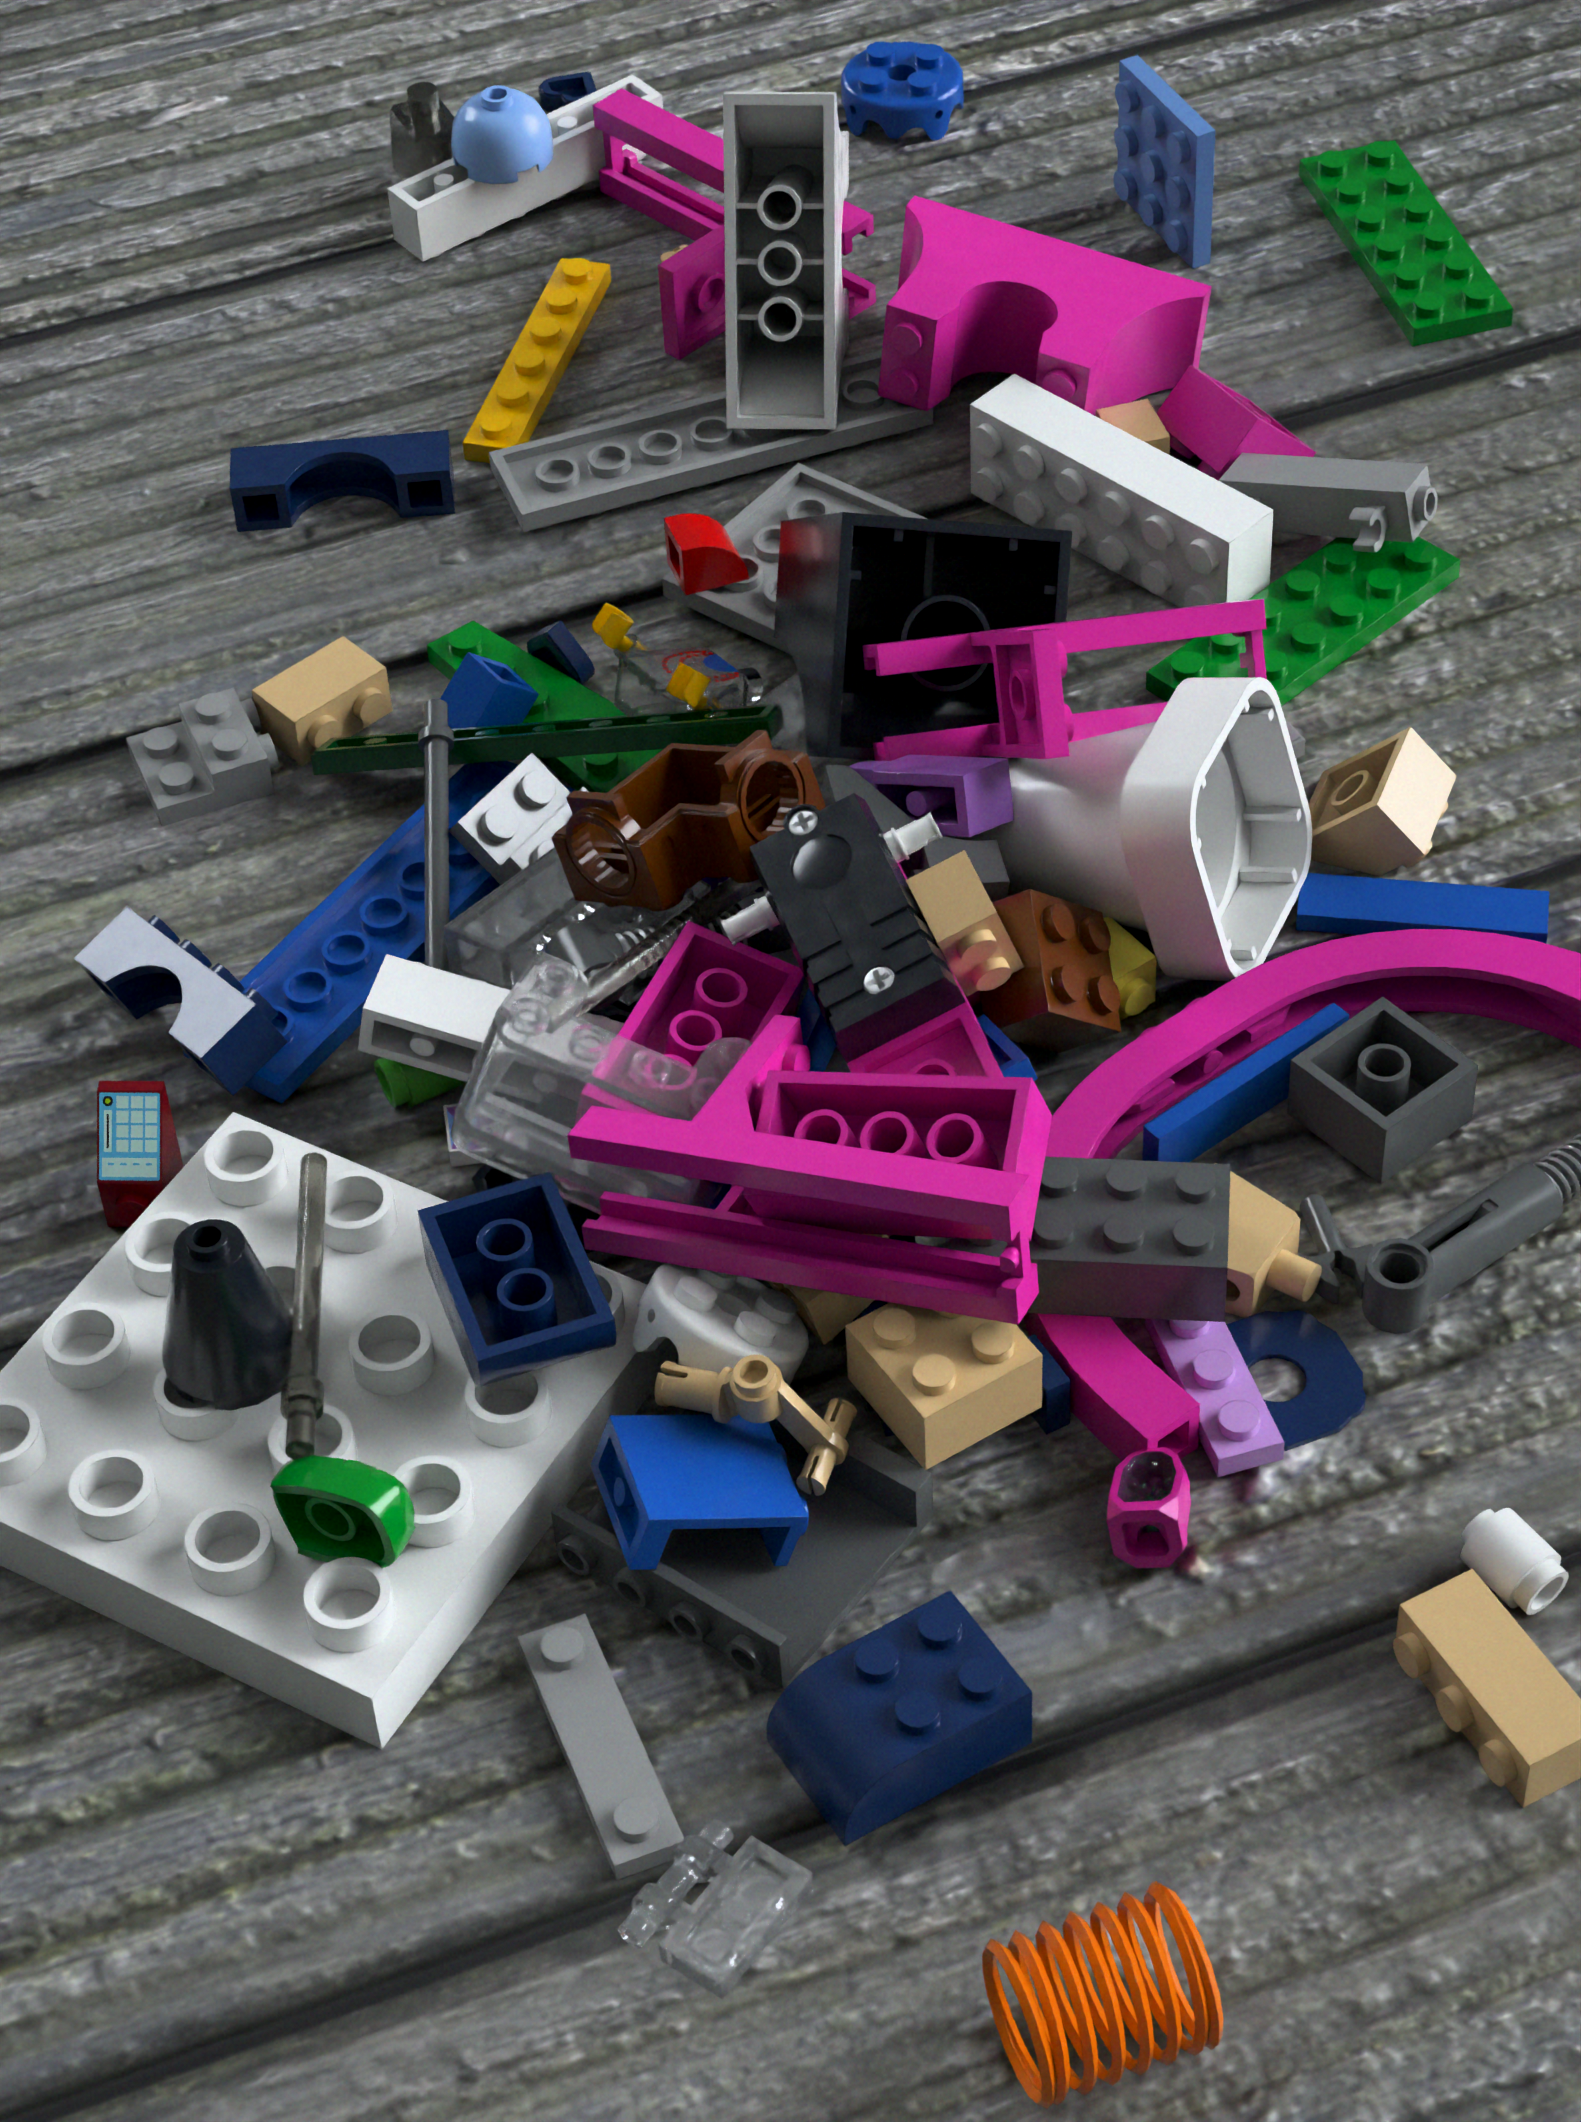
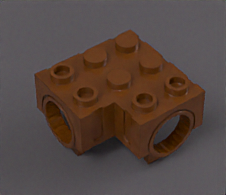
(681, 821)

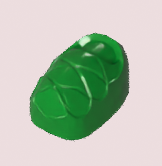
(343, 1509)

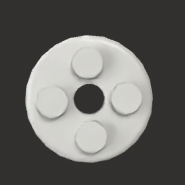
(719, 1320)

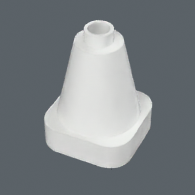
(1172, 827)

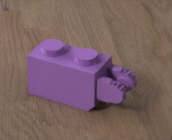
(959, 792)

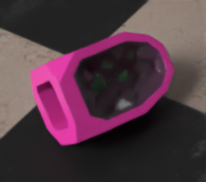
(1149, 1508)

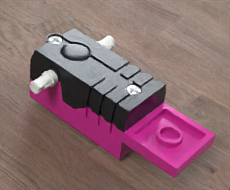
(865, 941)

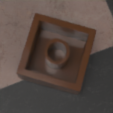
(1067, 979)

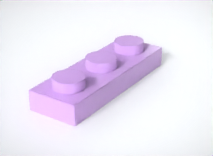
(1210, 1368)

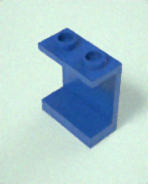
(695, 1475)

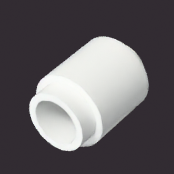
(1513, 1560)

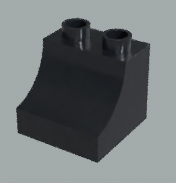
(900, 579)

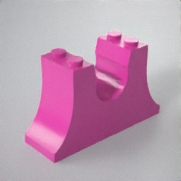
(1032, 307)

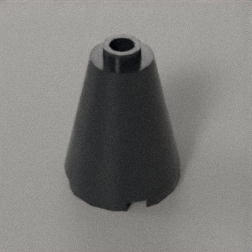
(224, 1320)

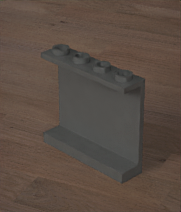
(723, 1582)

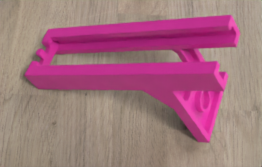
(695, 276)
(1031, 670)
(732, 1238)

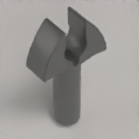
(1332, 1250)

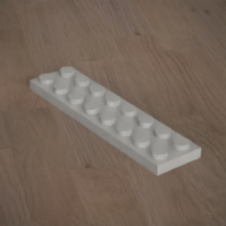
(680, 450)

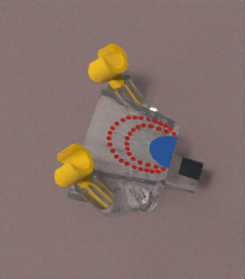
(671, 677)

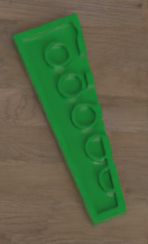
(557, 700)

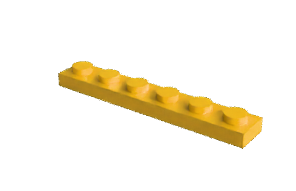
(538, 358)

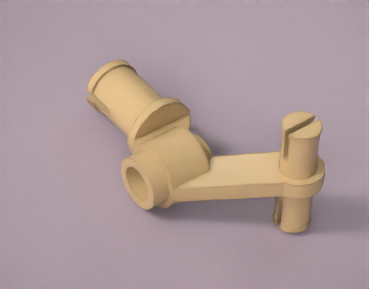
(759, 1396)

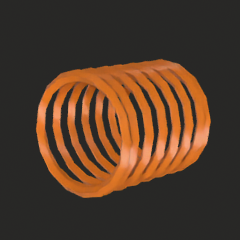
(1047, 2030)

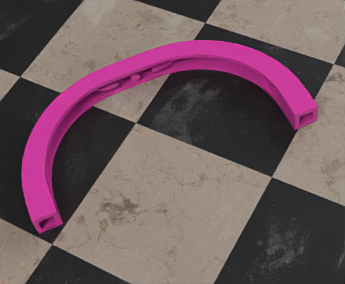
(1482, 974)

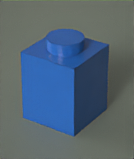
(486, 694)

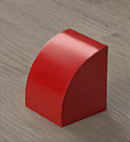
(701, 553)

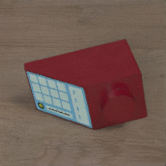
(134, 1147)

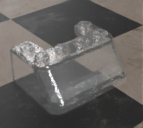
(549, 1067)

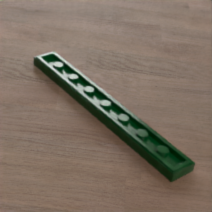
(553, 738)

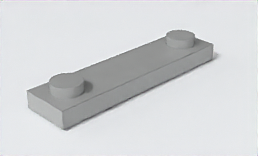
(601, 1746)

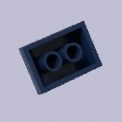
(514, 1280)
(900, 1717)

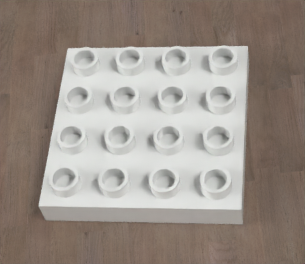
(169, 1504)

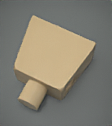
(1263, 1251)

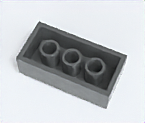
(1128, 1239)

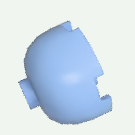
(501, 135)

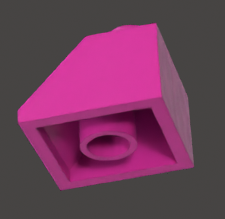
(1221, 424)

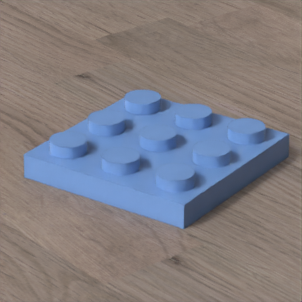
(1164, 161)

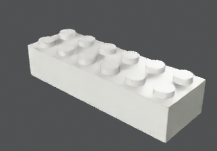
(1118, 497)

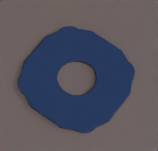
(1332, 1376)

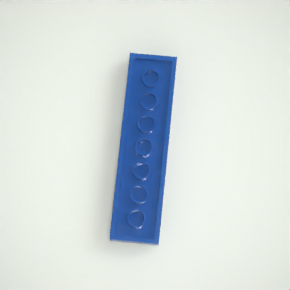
(333, 956)

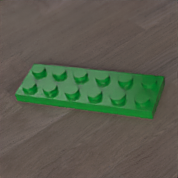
(1405, 243)
(1319, 615)

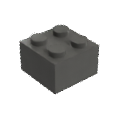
(1382, 1089)

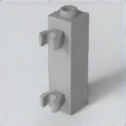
(1338, 496)

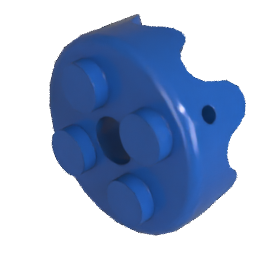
(902, 88)

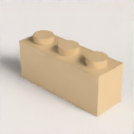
(1493, 1686)

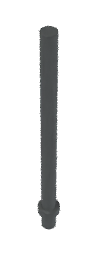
(436, 742)

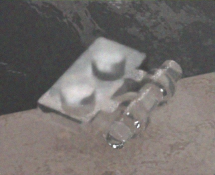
(731, 1919)

